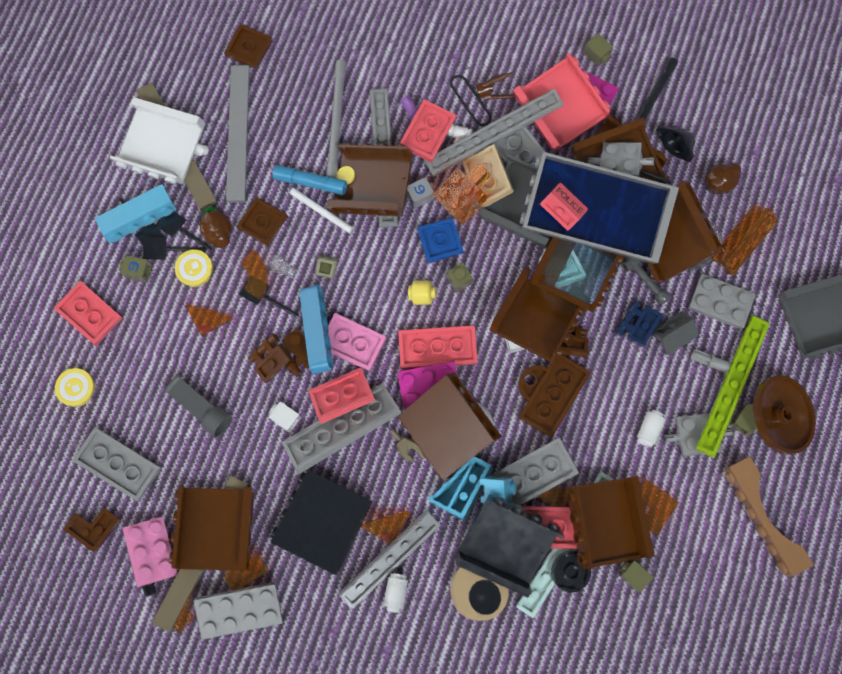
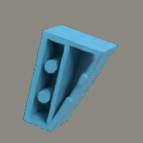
(498, 486)
(463, 489)

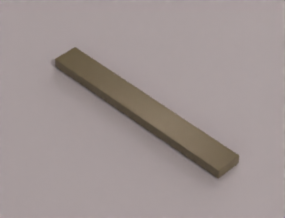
(193, 178)
(184, 584)

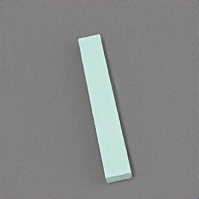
(542, 581)

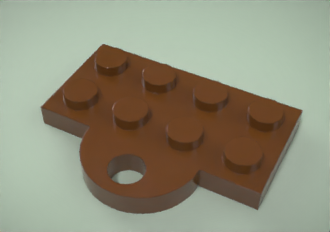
(551, 393)

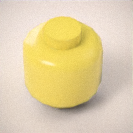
(422, 292)

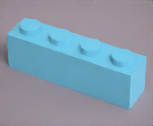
(135, 214)

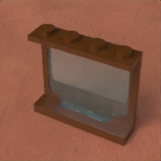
(576, 272)

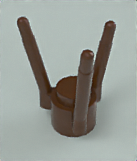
(485, 88)

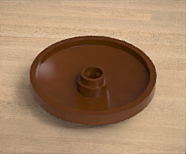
(784, 415)

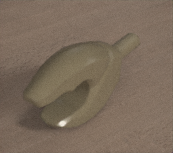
(405, 445)

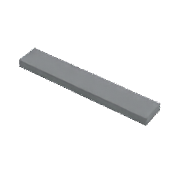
(389, 559)

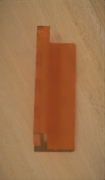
(745, 238)

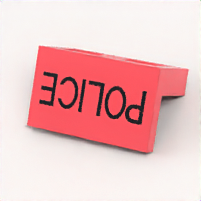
(564, 206)

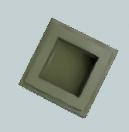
(326, 266)

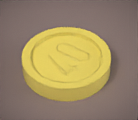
(346, 173)

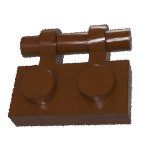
(296, 343)
(576, 344)
(274, 362)

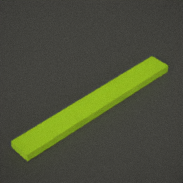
(732, 387)

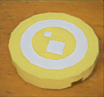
(193, 268)
(74, 387)

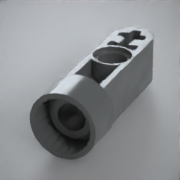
(214, 419)

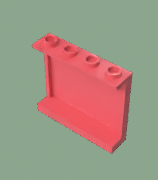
(581, 102)

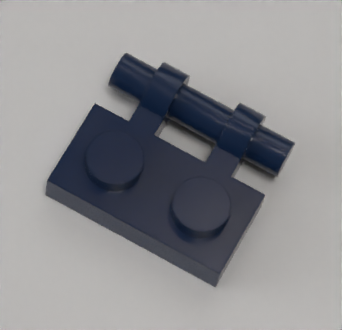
(643, 328)

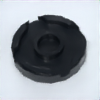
(568, 573)

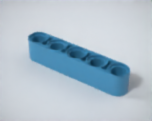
(316, 329)

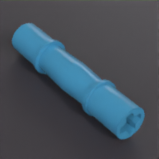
(309, 179)

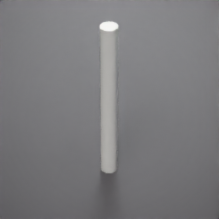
(321, 210)

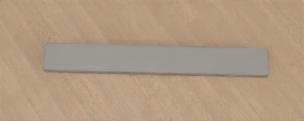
(495, 132)
(238, 134)
(381, 134)

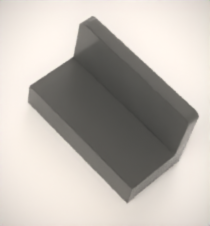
(676, 332)

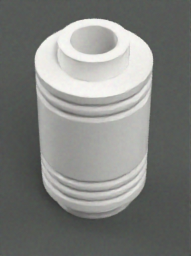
(651, 428)
(395, 592)

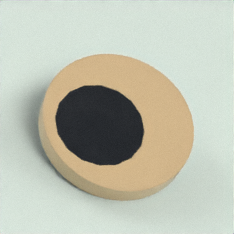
(476, 596)

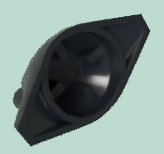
(677, 141)

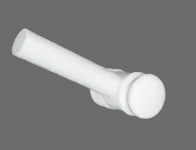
(459, 132)

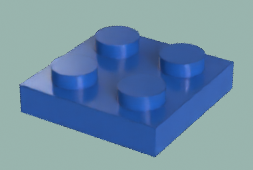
(440, 240)

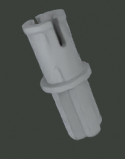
(710, 360)

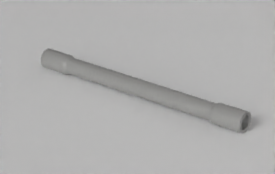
(332, 165)

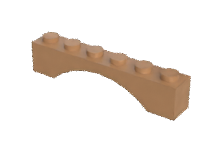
(790, 556)

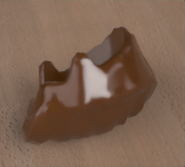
(722, 178)
(216, 228)

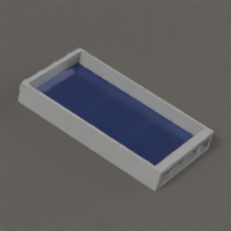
(623, 211)

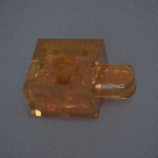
(462, 193)

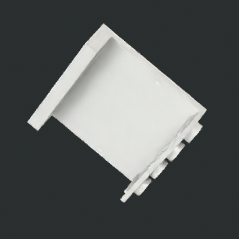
(160, 141)

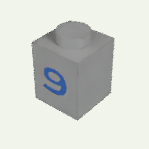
(420, 192)

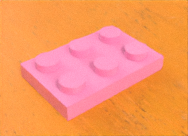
(354, 342)
(149, 551)

